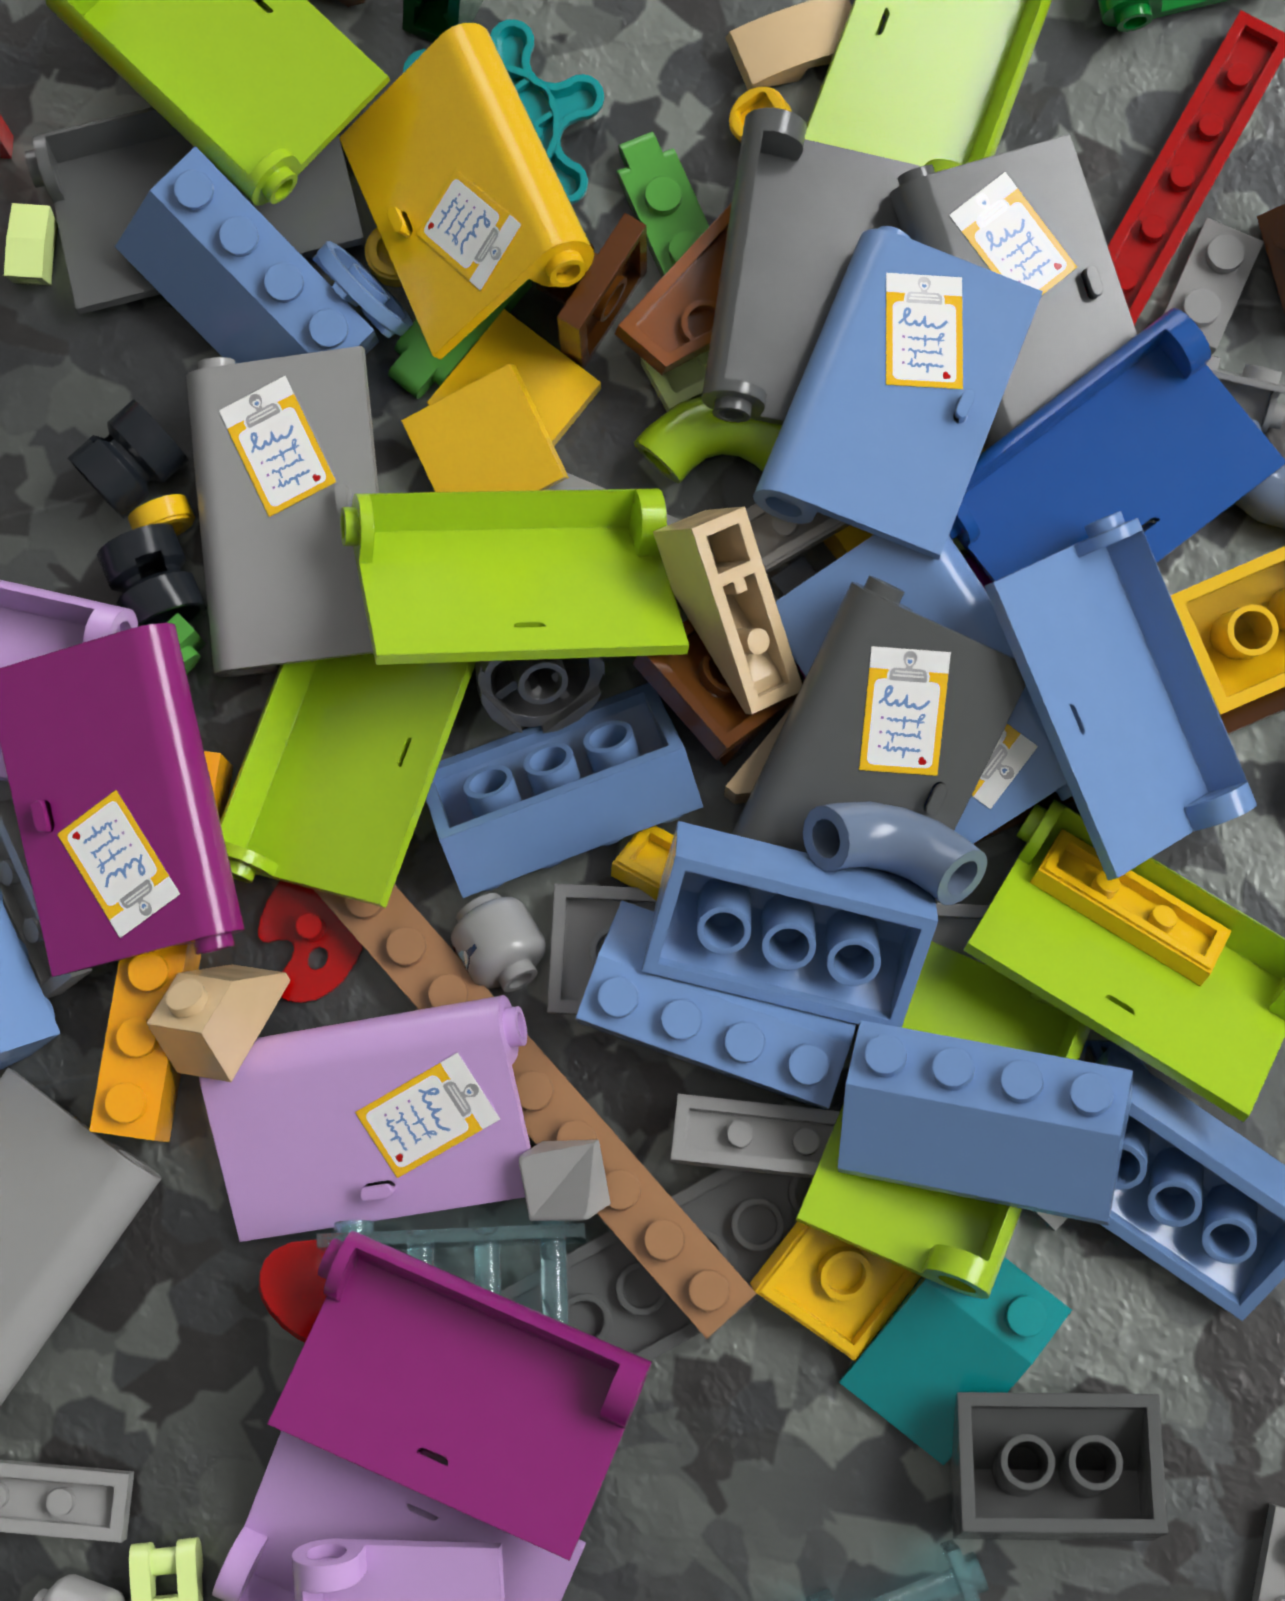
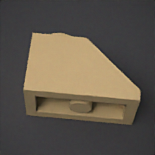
(215, 1017)

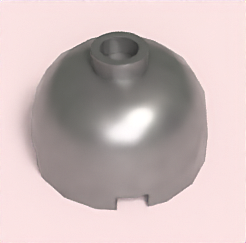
(539, 691)

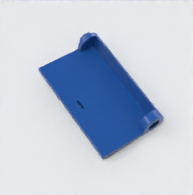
(1130, 436)

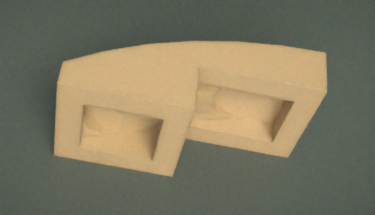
(788, 42)

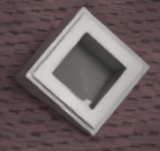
(564, 1180)

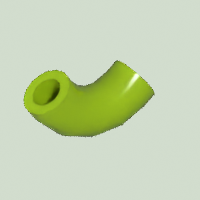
(693, 433)

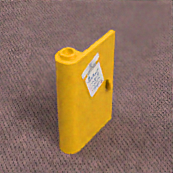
(463, 188)

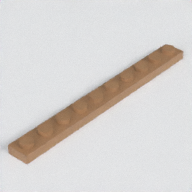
(553, 1110)

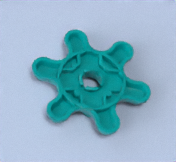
(548, 104)

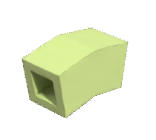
(30, 244)

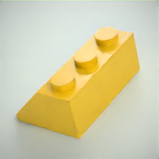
(1238, 629)

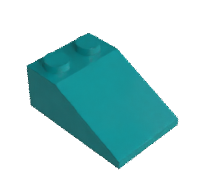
(950, 1345)

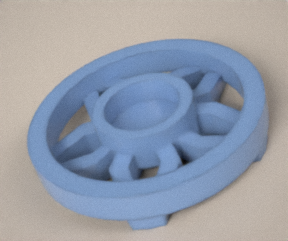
(362, 288)

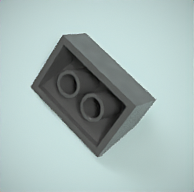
(1058, 1467)

